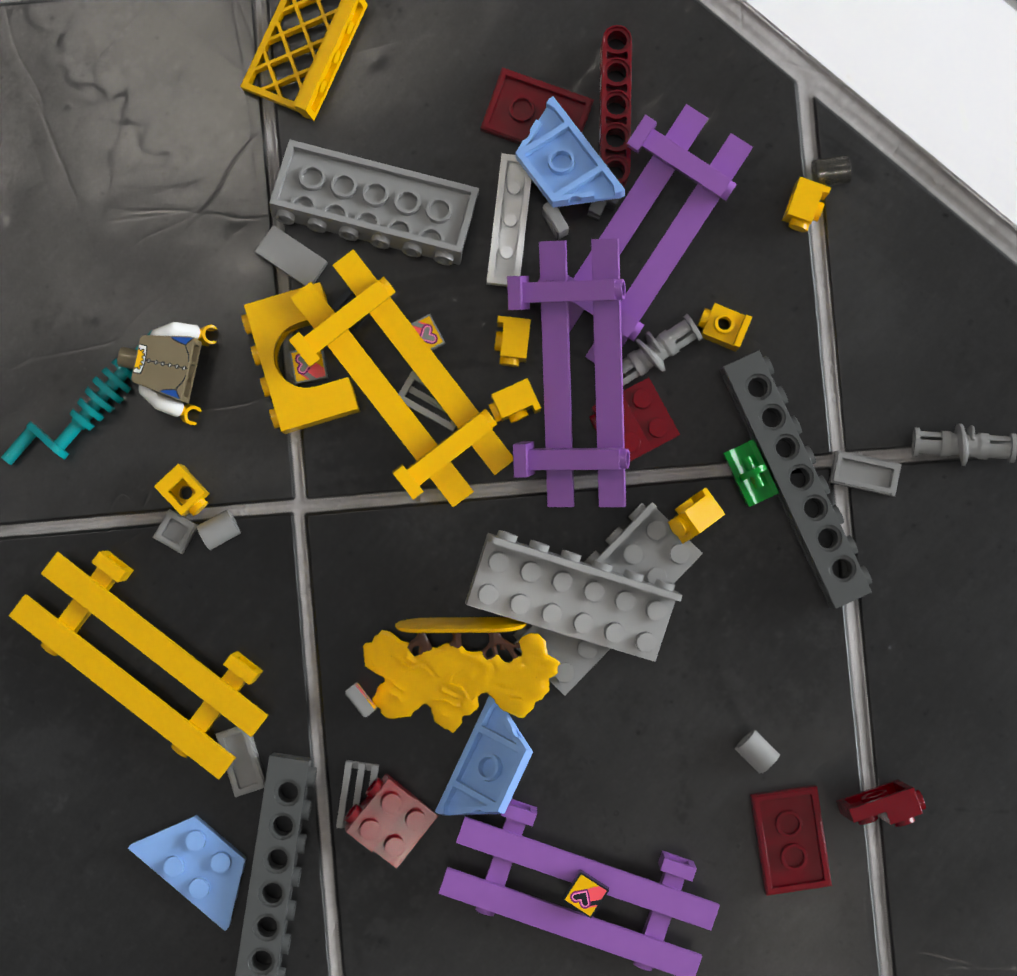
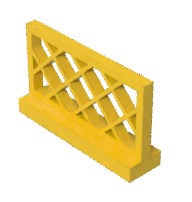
(324, 64)

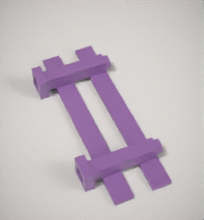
(712, 182)
(554, 292)
(662, 899)

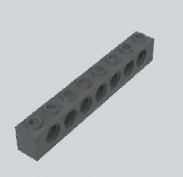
(807, 529)
(259, 904)

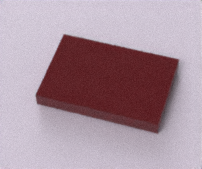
(522, 100)
(790, 840)

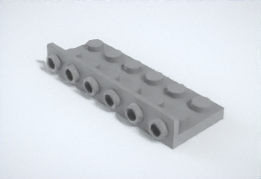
(373, 202)
(643, 547)
(572, 595)

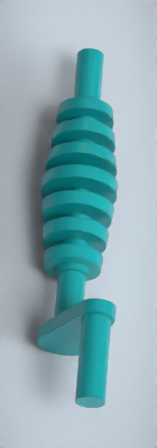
(80, 419)

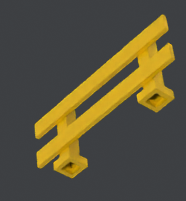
(332, 330)
(93, 597)

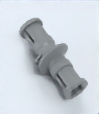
(658, 349)
(964, 444)

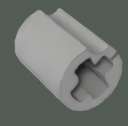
(218, 529)
(757, 751)

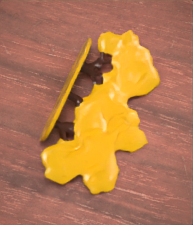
(452, 677)

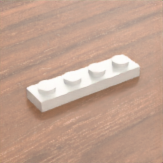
(509, 221)

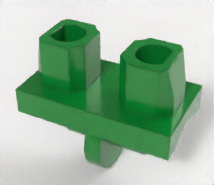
(750, 473)

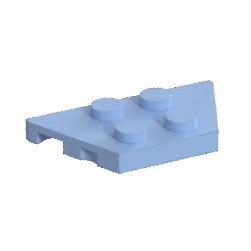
(565, 162)
(488, 766)
(196, 865)

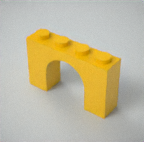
(294, 406)

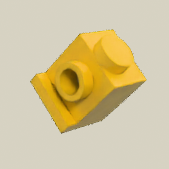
(804, 204)
(727, 338)
(513, 340)
(514, 402)
(171, 489)
(695, 515)

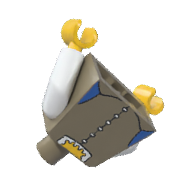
(167, 366)

